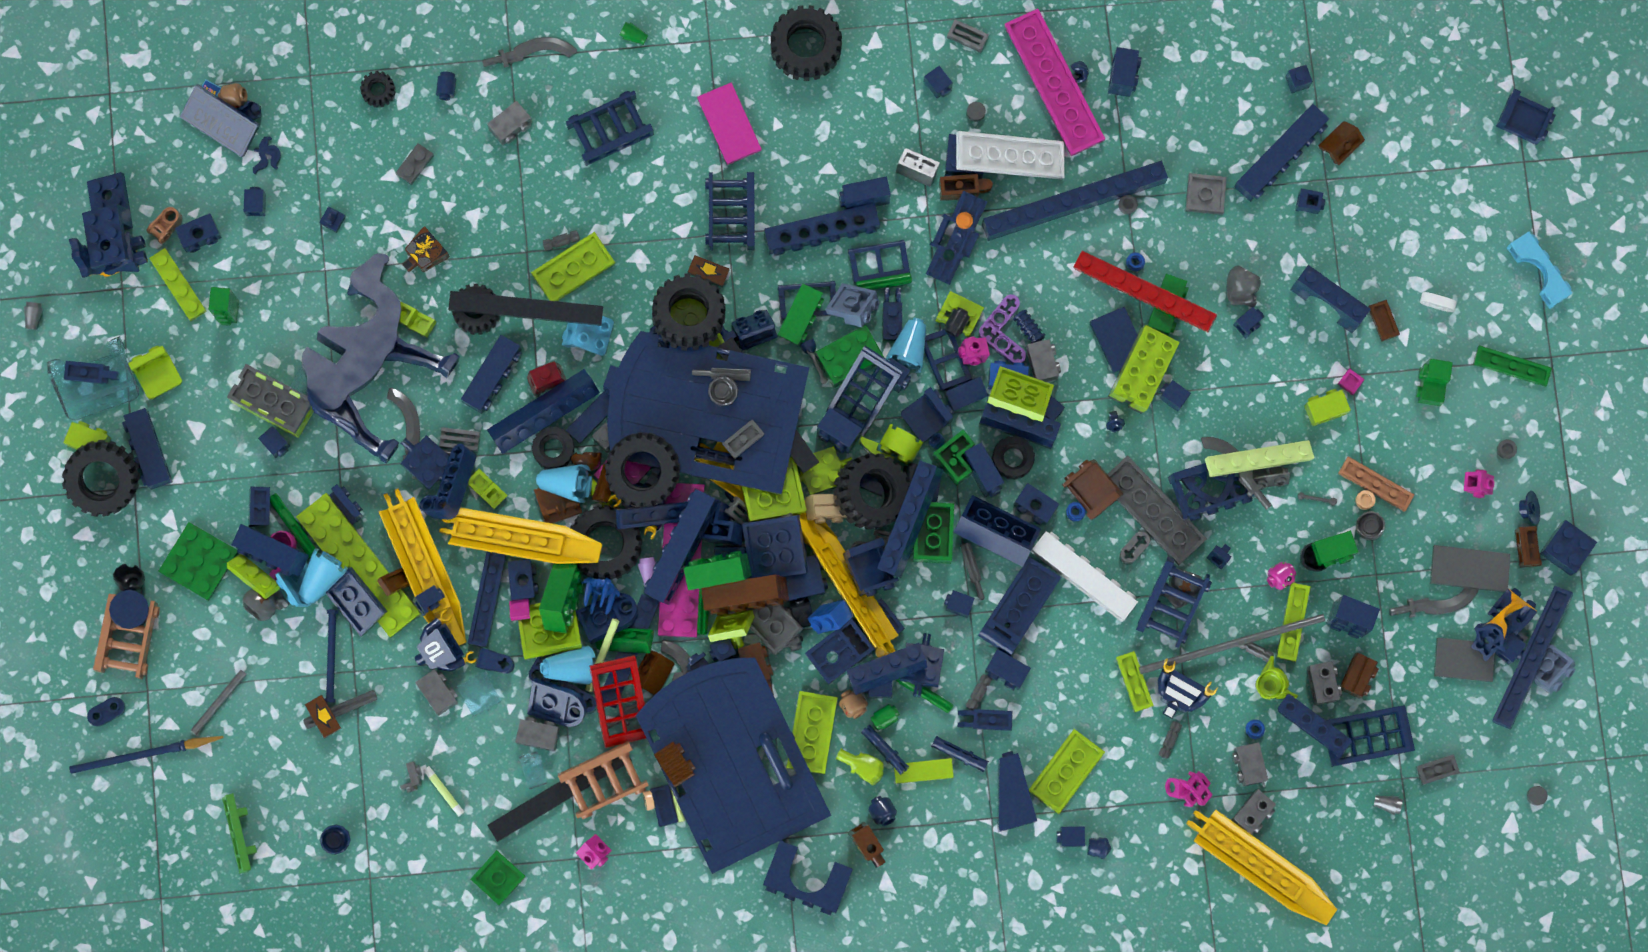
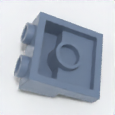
(853, 304)
(1554, 670)

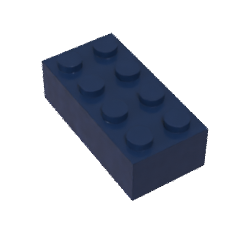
(997, 530)

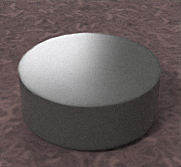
(976, 111)
(1128, 204)
(1506, 449)
(1537, 795)

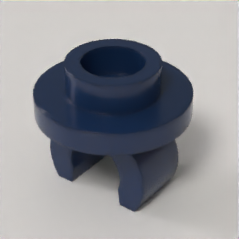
(1115, 424)

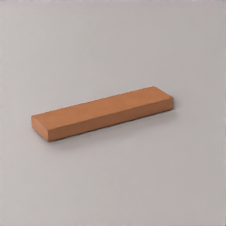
(1376, 484)

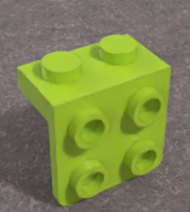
(155, 372)

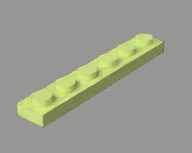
(1259, 458)

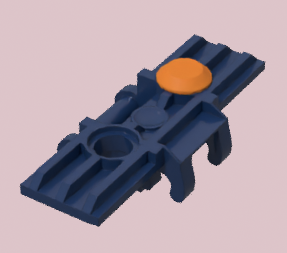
(962, 239)

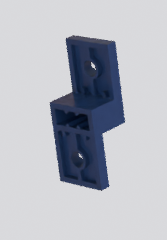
(107, 220)
(849, 645)

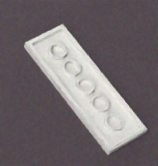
(1009, 155)

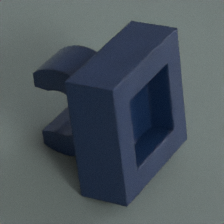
(332, 219)
(1220, 556)

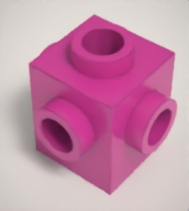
(974, 351)
(1479, 483)
(594, 852)

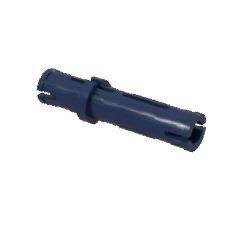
(960, 754)
(891, 756)

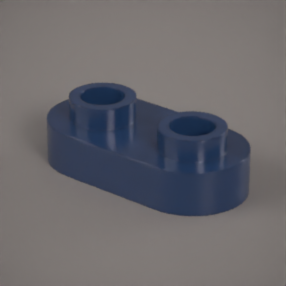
(106, 712)

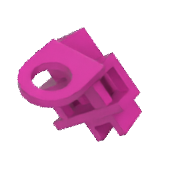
(1185, 788)

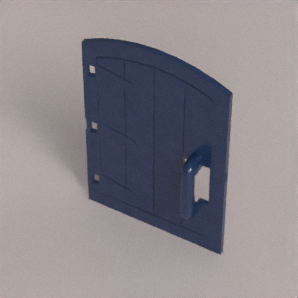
(662, 397)
(720, 721)

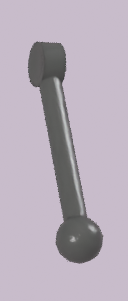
(1333, 501)

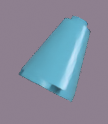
(910, 345)
(567, 482)
(320, 576)
(569, 666)

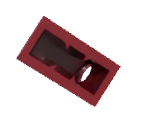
(545, 377)

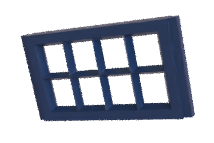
(882, 363)
(1404, 729)

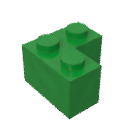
(1434, 377)
(950, 457)
(1335, 549)

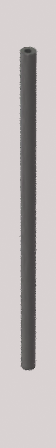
(1233, 643)

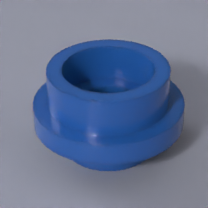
(1135, 256)
(1075, 505)
(1261, 729)

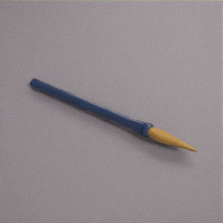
(173, 747)

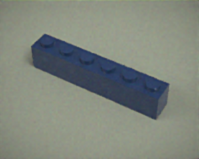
(1282, 152)
(543, 411)
(910, 519)
(681, 547)

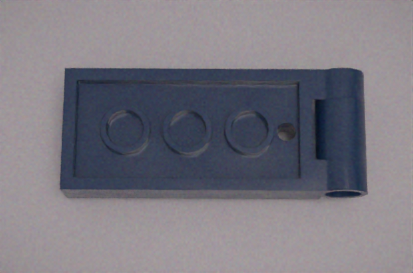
(1019, 606)

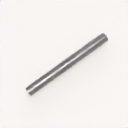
(218, 702)

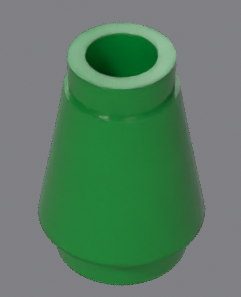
(633, 33)

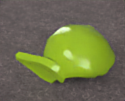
(1273, 682)

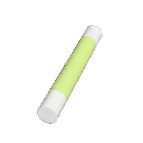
(443, 790)

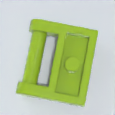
(954, 301)

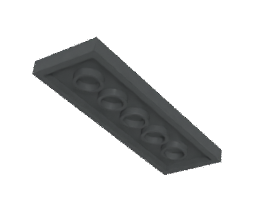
(1155, 511)

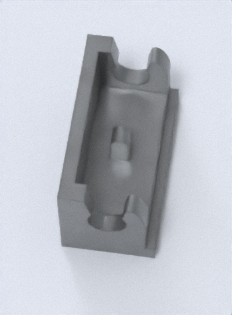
(917, 167)

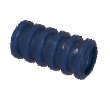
(1028, 326)

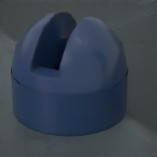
(937, 441)

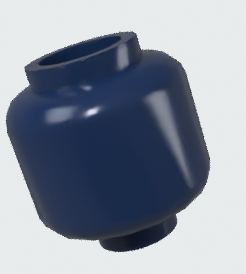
(882, 811)

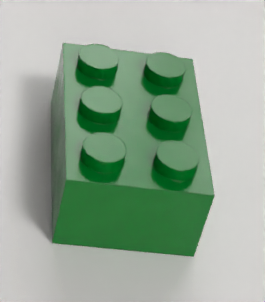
(841, 354)
(936, 535)
(717, 570)
(561, 597)

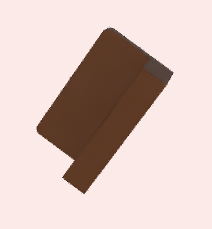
(1342, 142)
(654, 671)

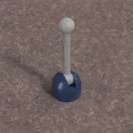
(809, 348)

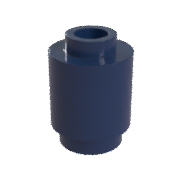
(446, 85)

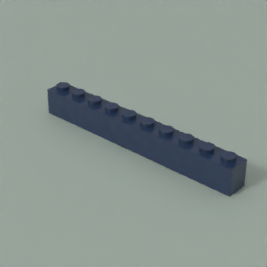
(1074, 200)

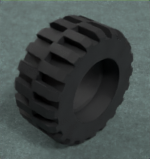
(812, 20)
(688, 288)
(616, 469)
(849, 495)
(83, 496)
(631, 544)

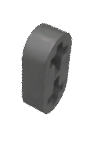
(1131, 544)

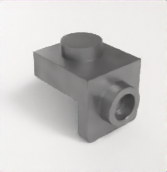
(414, 774)

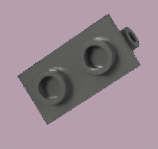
(1278, 477)

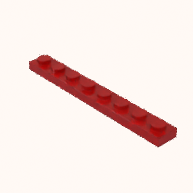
(1145, 291)

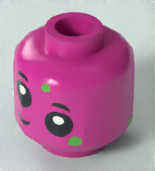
(1281, 575)

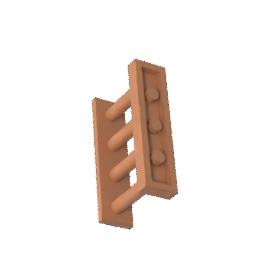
(106, 643)
(587, 768)

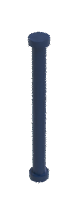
(331, 655)

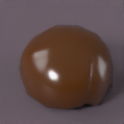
(590, 459)

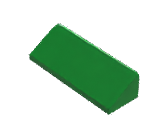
(630, 641)

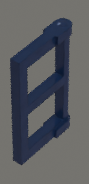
(852, 252)
(781, 288)
(943, 386)

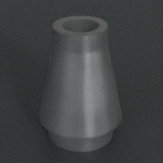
(32, 314)
(1389, 803)

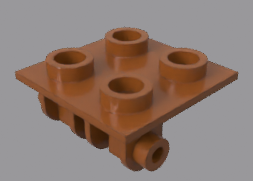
(556, 508)

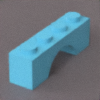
(1528, 250)

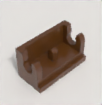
(1527, 546)

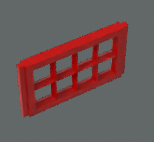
(613, 666)

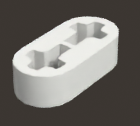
(1438, 302)

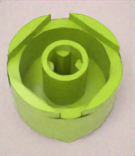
(900, 443)

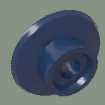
(1530, 508)

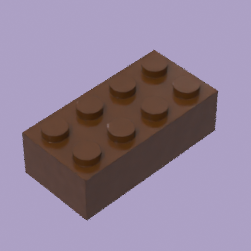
(745, 594)

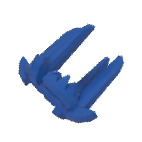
(608, 589)

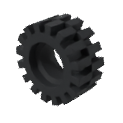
(377, 78)

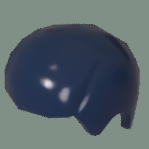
(335, 839)

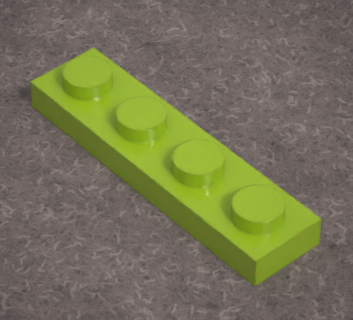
(177, 284)
(1294, 612)

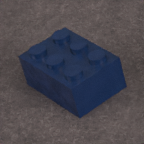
(1352, 616)

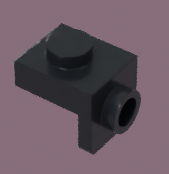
(801, 611)

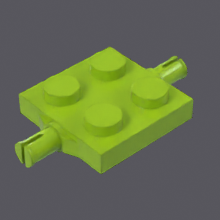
(823, 474)

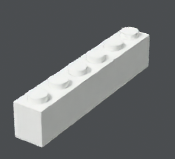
(1084, 576)

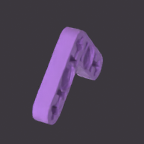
(996, 328)

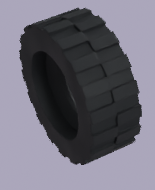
(553, 433)
(1016, 443)

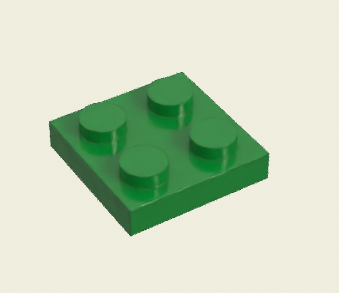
(498, 877)

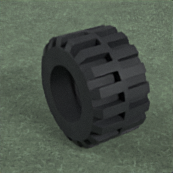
(479, 324)

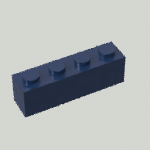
(491, 374)
(147, 448)
(270, 550)
(887, 668)

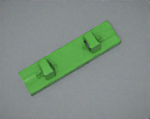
(240, 850)

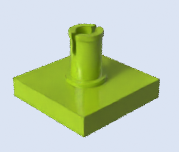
(732, 627)

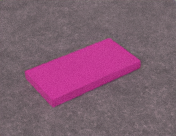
(729, 123)

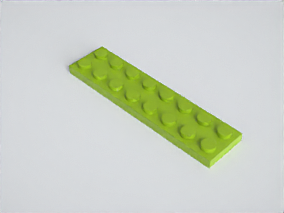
(341, 540)

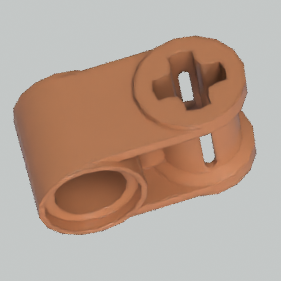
(166, 227)

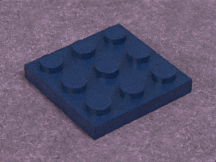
(775, 547)

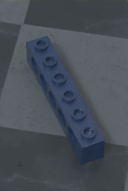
(829, 221)

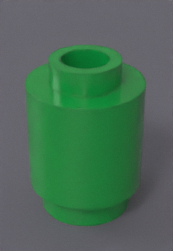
(885, 717)

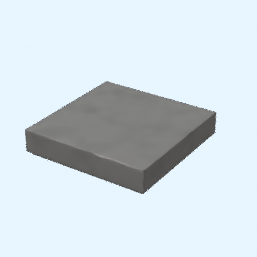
(1205, 194)

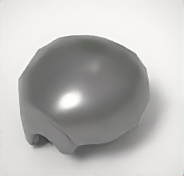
(723, 391)
(1370, 525)

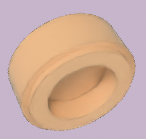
(1365, 500)
(648, 800)

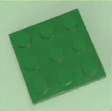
(198, 561)

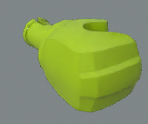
(865, 765)

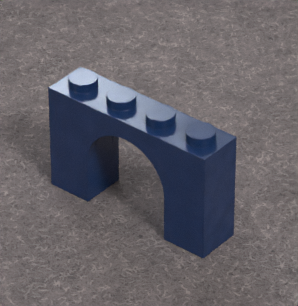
(1317, 285)
(826, 898)

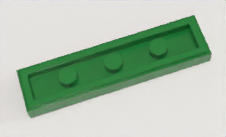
(1512, 365)

